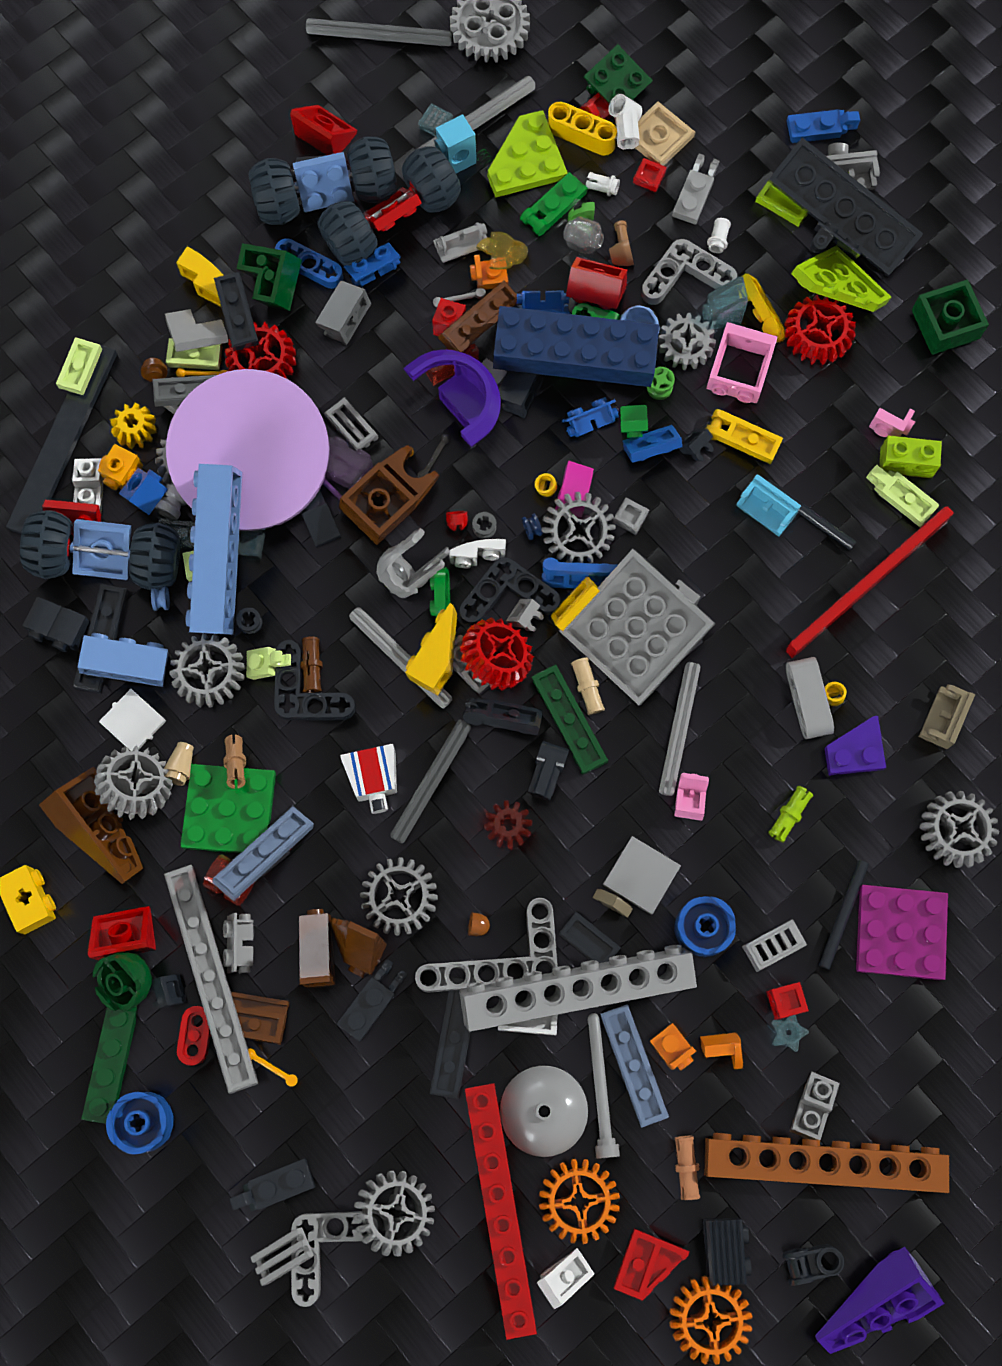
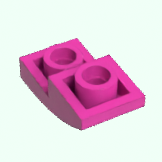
(576, 479)

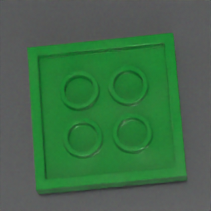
(224, 816)

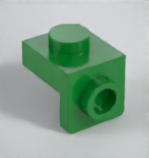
(634, 420)

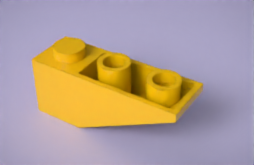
(434, 660)

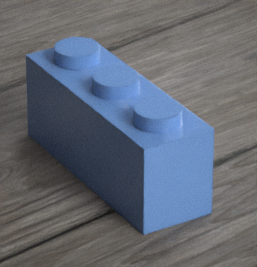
(123, 659)

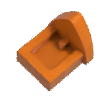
(723, 1045)

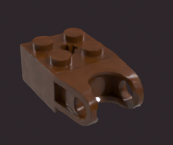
(393, 488)

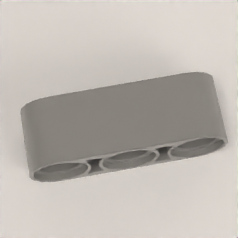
(809, 698)

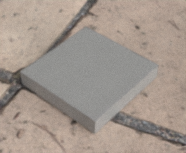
(641, 875)

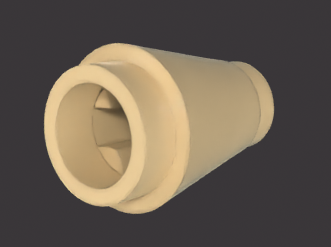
(180, 764)

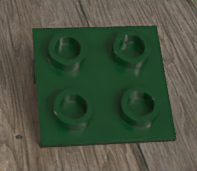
(616, 75)

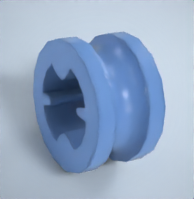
(160, 598)

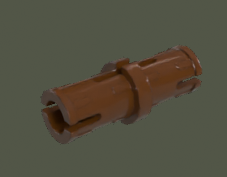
(311, 665)

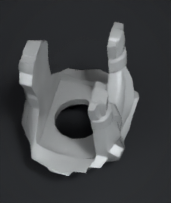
(407, 579)

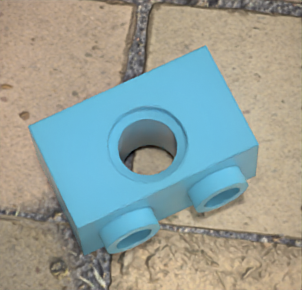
(457, 143)

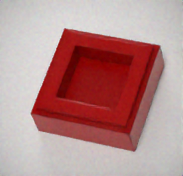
(649, 175)

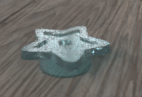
(792, 1040)

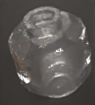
(583, 235)

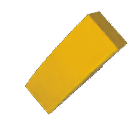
(201, 272)

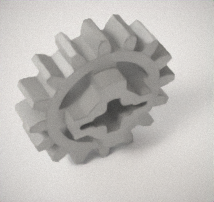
(698, 338)

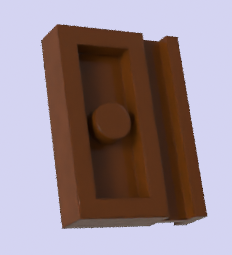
(261, 1017)

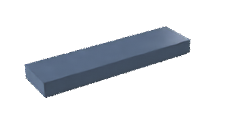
(262, 853)
(634, 1066)

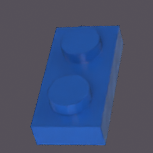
(652, 443)

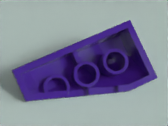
(889, 1294)

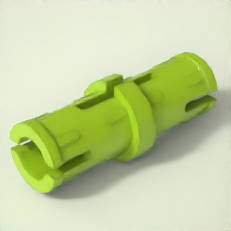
(790, 814)

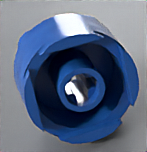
(722, 926)
(129, 1109)

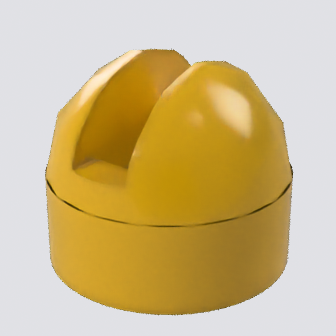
(541, 484)
(834, 689)

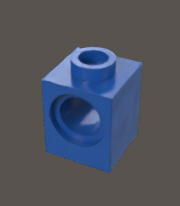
(144, 490)

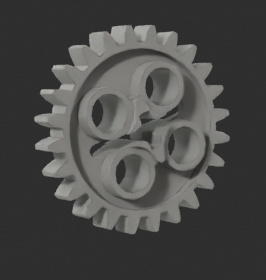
(484, 29)

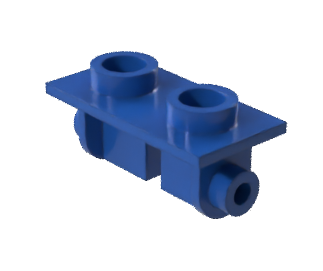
(383, 260)
(553, 301)
(600, 412)

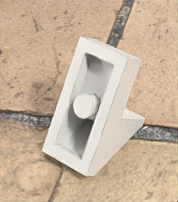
(565, 1278)

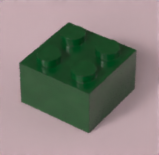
(949, 317)

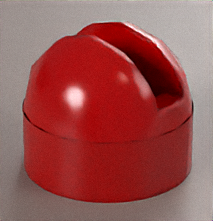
(457, 518)

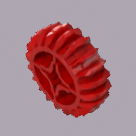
(825, 317)
(267, 339)
(506, 667)

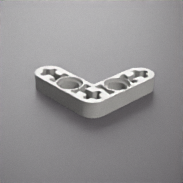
(681, 264)
(320, 1234)

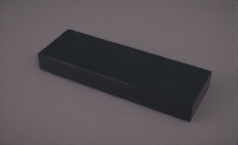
(236, 311)

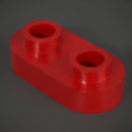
(193, 1035)

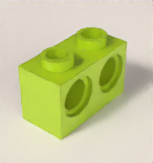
(910, 456)

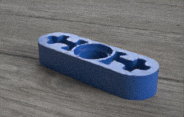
(314, 273)

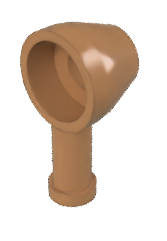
(621, 252)

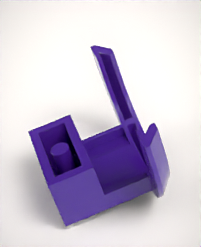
(469, 394)

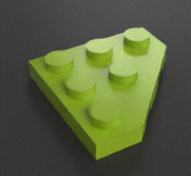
(526, 157)
(840, 279)

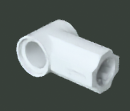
(626, 116)

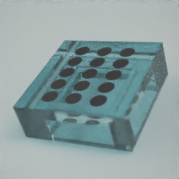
(433, 118)

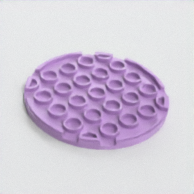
(261, 429)

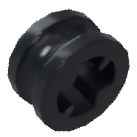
(241, 622)

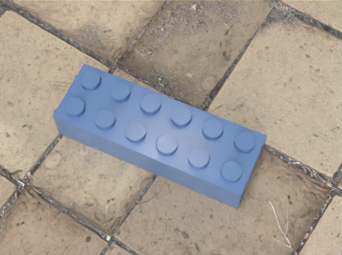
(215, 549)

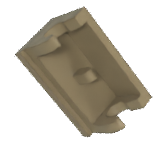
(946, 716)

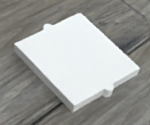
(132, 720)

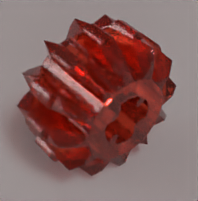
(515, 818)

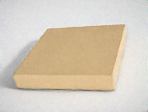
(662, 134)

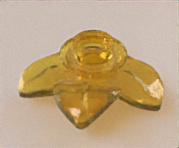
(503, 249)

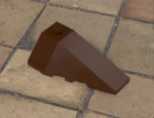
(87, 823)

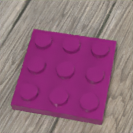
(902, 932)

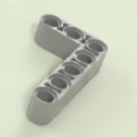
(499, 966)

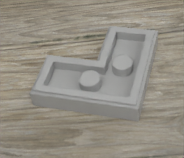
(189, 335)

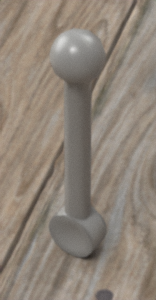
(479, 293)

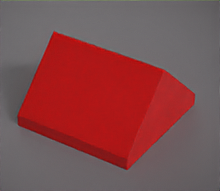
(322, 129)
(122, 932)

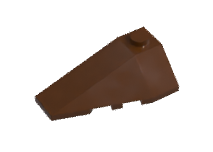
(358, 946)

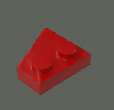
(646, 1264)

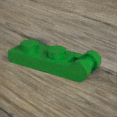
(554, 204)

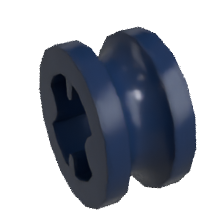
(532, 526)

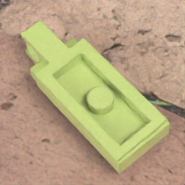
(903, 495)

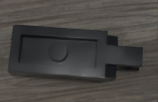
(275, 1186)

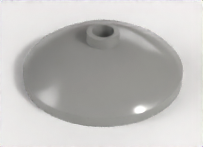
(521, 1107)

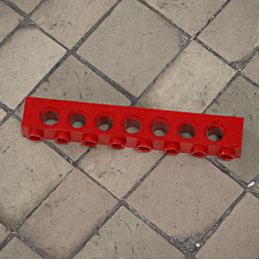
(500, 1212)

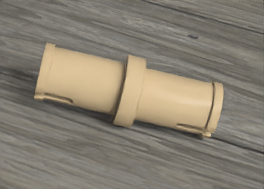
(587, 686)

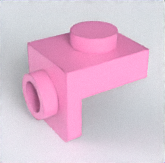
(889, 425)
(691, 796)

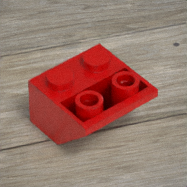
(596, 283)

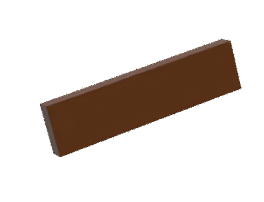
(478, 318)

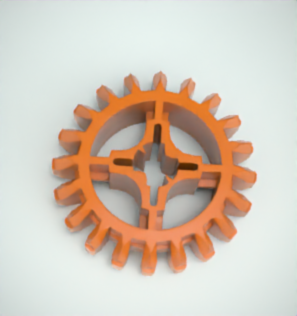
(553, 1203)
(684, 1322)

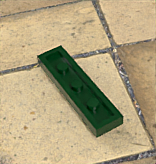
(569, 719)
(109, 1064)

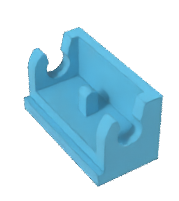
(768, 505)

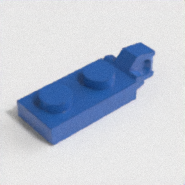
(821, 125)

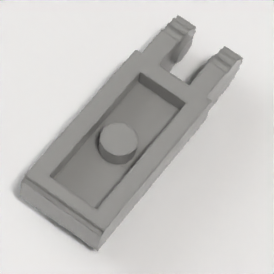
(695, 191)

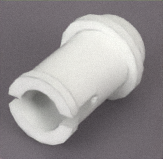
(603, 184)
(717, 241)

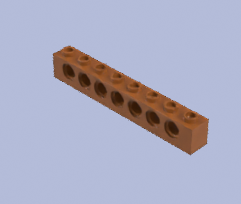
(932, 1178)

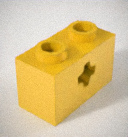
(13, 893)

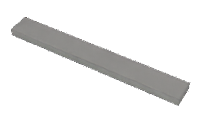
(211, 980)

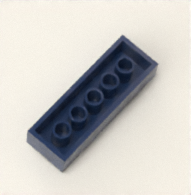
(575, 346)

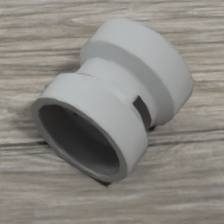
(170, 504)

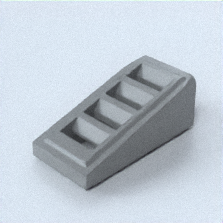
(754, 955)

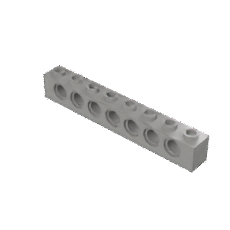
(678, 976)

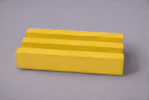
(574, 603)

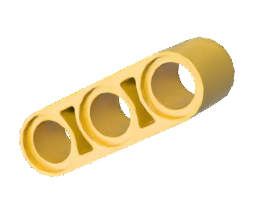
(588, 138)

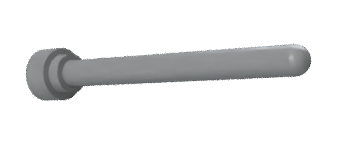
(606, 1144)

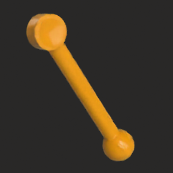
(181, 372)
(291, 1080)

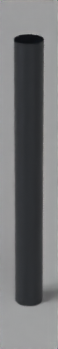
(820, 522)
(843, 915)

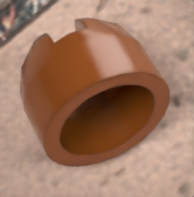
(478, 924)

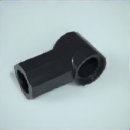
(549, 764)

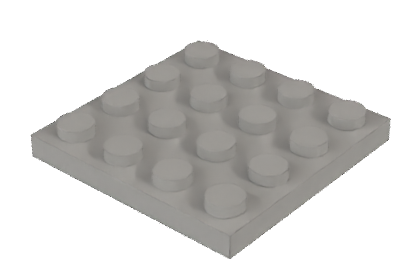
(637, 627)

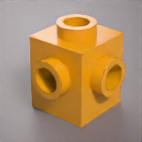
(118, 467)

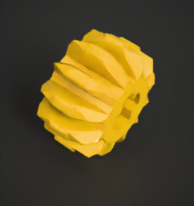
(139, 432)

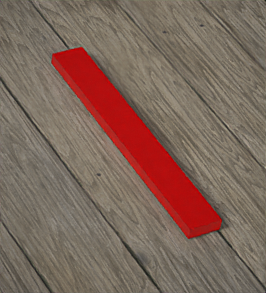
(869, 582)

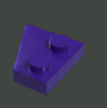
(857, 750)

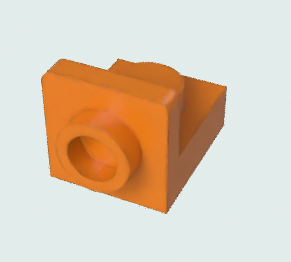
(486, 277)
(673, 1048)

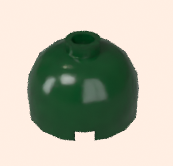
(122, 980)

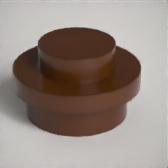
(153, 369)

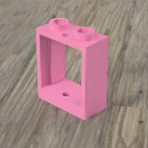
(748, 340)

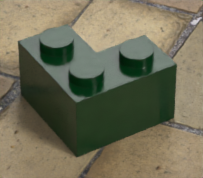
(275, 274)

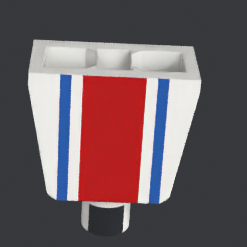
(372, 775)

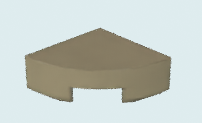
(613, 902)

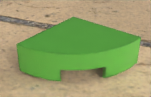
(587, 211)

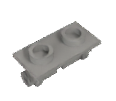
(460, 242)
(237, 955)

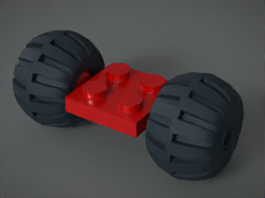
(429, 183)

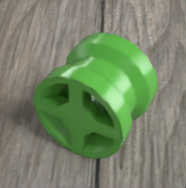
(664, 377)

